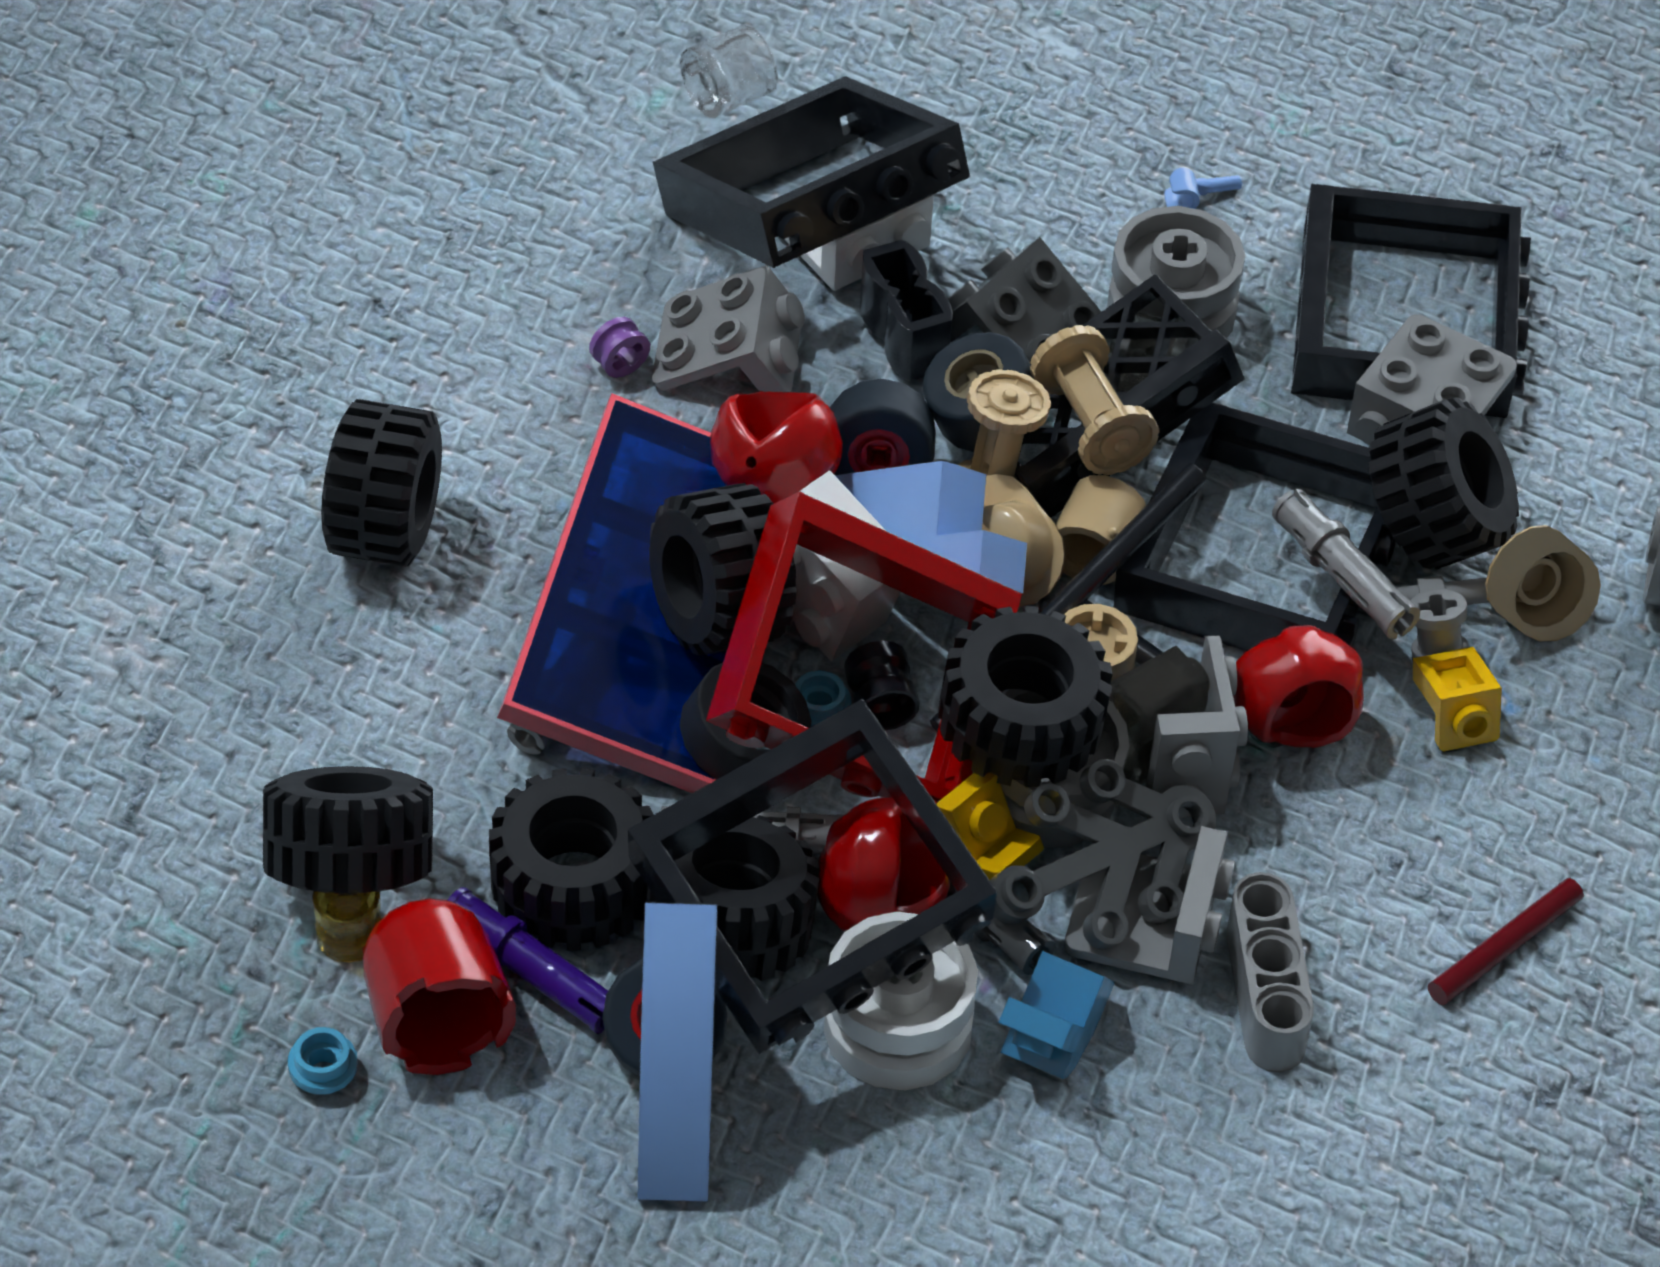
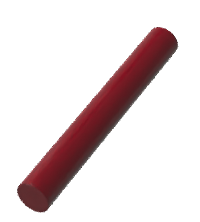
(1505, 941)

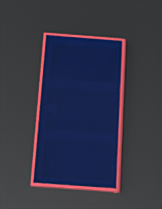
(598, 649)

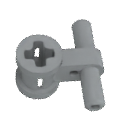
(1442, 612)

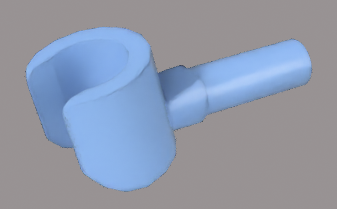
(1186, 188)

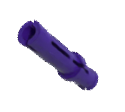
(537, 962)

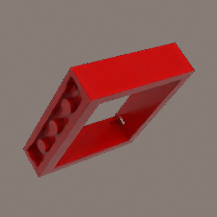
(875, 554)

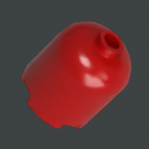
(436, 986)

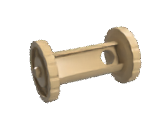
(1006, 408)
(1113, 433)

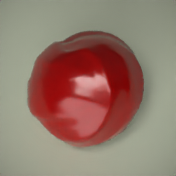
(775, 441)
(1300, 688)
(877, 866)

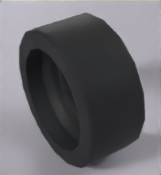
(709, 743)

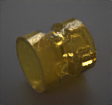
(345, 922)

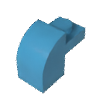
(1055, 1015)

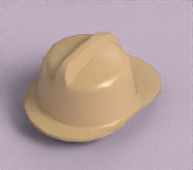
(1017, 515)
(1543, 584)

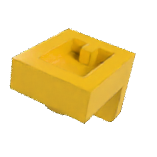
(1462, 697)
(986, 826)

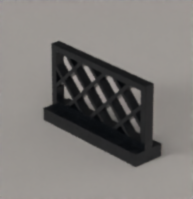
(1171, 392)

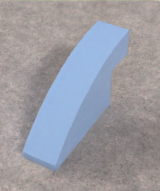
(942, 512)
(676, 1051)

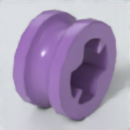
(619, 347)

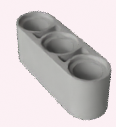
(1261, 939)

